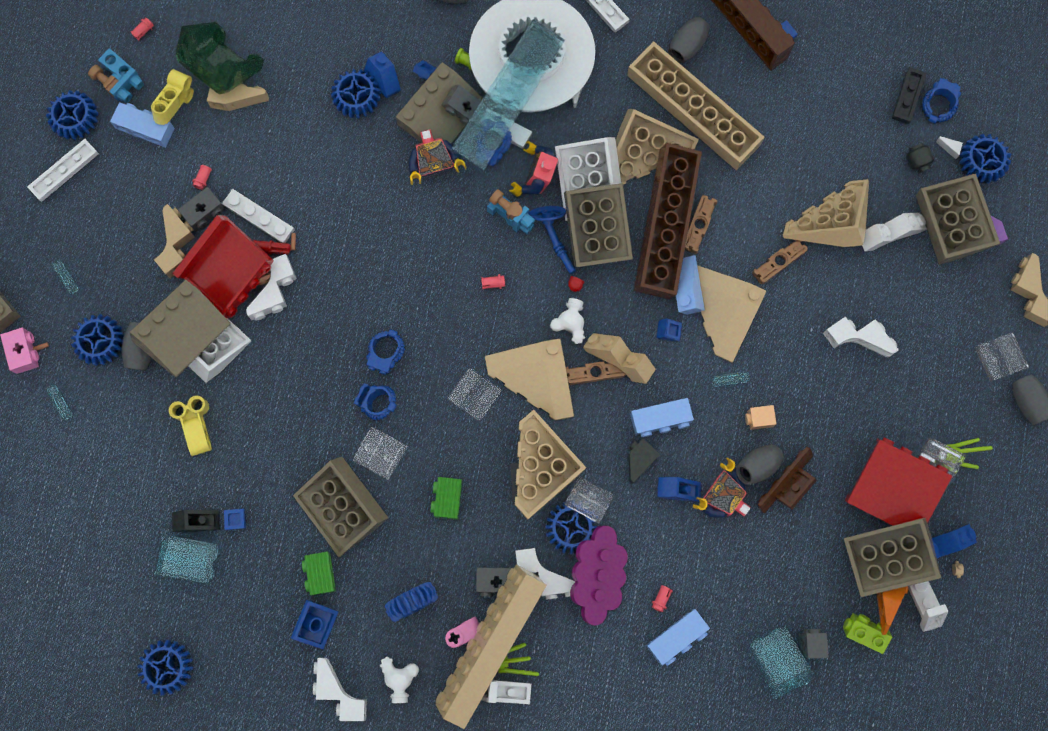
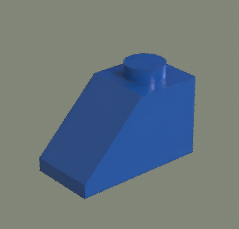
(383, 73)
(679, 489)

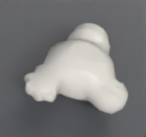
(571, 320)
(398, 679)

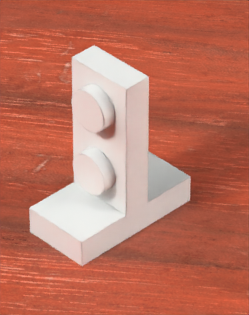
(928, 606)
(508, 692)

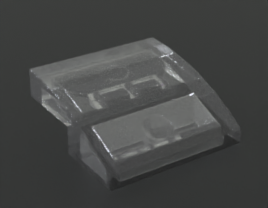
(1001, 357)
(474, 394)
(379, 453)
(943, 455)
(589, 500)

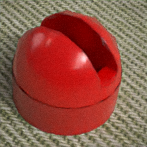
(575, 284)

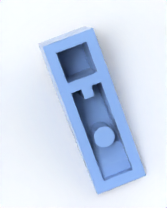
(689, 291)

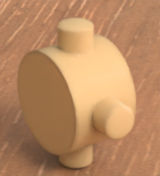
(957, 569)

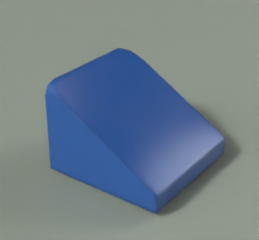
(669, 330)

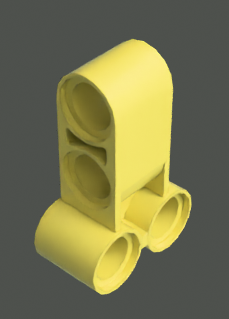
(172, 97)
(193, 424)

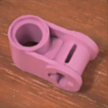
(466, 631)

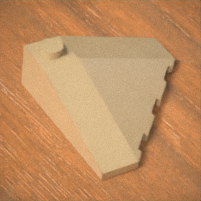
(640, 143)
(837, 220)
(728, 310)
(537, 374)
(544, 465)

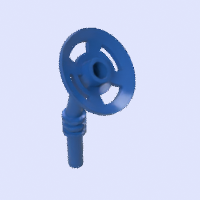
(548, 216)

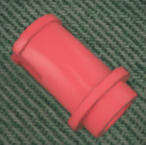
(139, 31)
(202, 177)
(493, 282)
(662, 598)

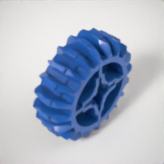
(340, 93)
(81, 107)
(996, 158)
(98, 332)
(566, 543)
(411, 601)
(161, 673)

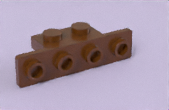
(791, 485)

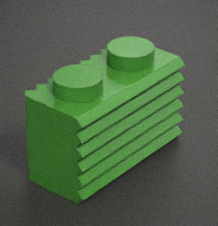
(447, 498)
(319, 573)

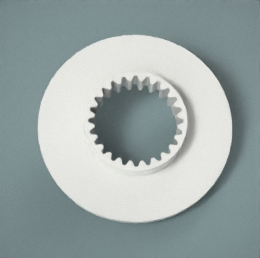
(509, 19)

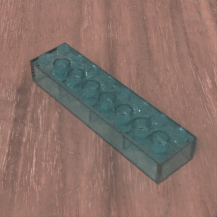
(508, 95)

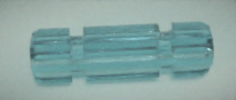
(65, 277)
(732, 378)
(59, 402)

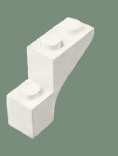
(895, 229)
(271, 298)
(870, 336)
(555, 583)
(329, 688)

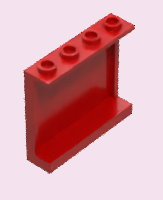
(224, 265)
(898, 485)

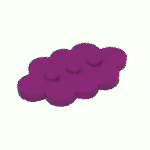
(598, 575)

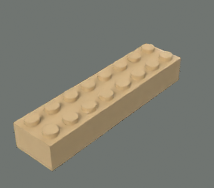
(695, 105)
(489, 646)

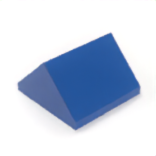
(314, 624)

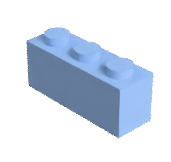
(141, 124)
(662, 417)
(678, 637)

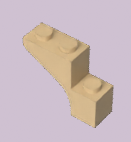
(177, 236)
(1029, 285)
(614, 351)

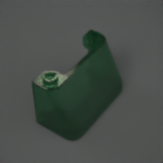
(210, 60)

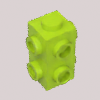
(866, 632)

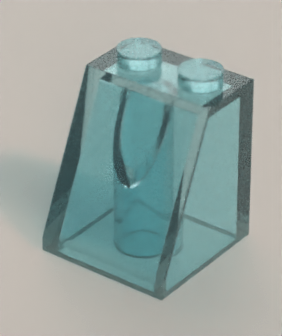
(186, 559)
(781, 662)

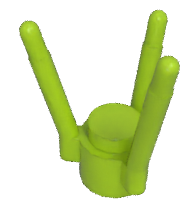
(966, 450)
(502, 669)

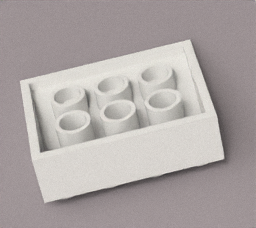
(587, 165)
(220, 353)

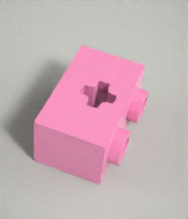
(13, 343)

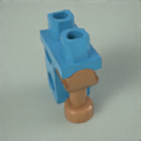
(122, 76)
(511, 212)

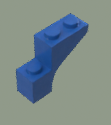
(954, 540)

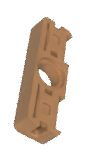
(704, 214)
(770, 268)
(583, 375)

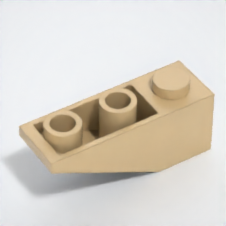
(237, 98)

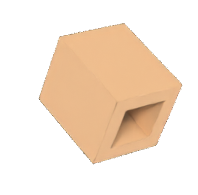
(761, 417)

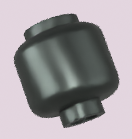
(920, 157)

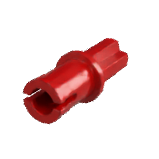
(273, 247)

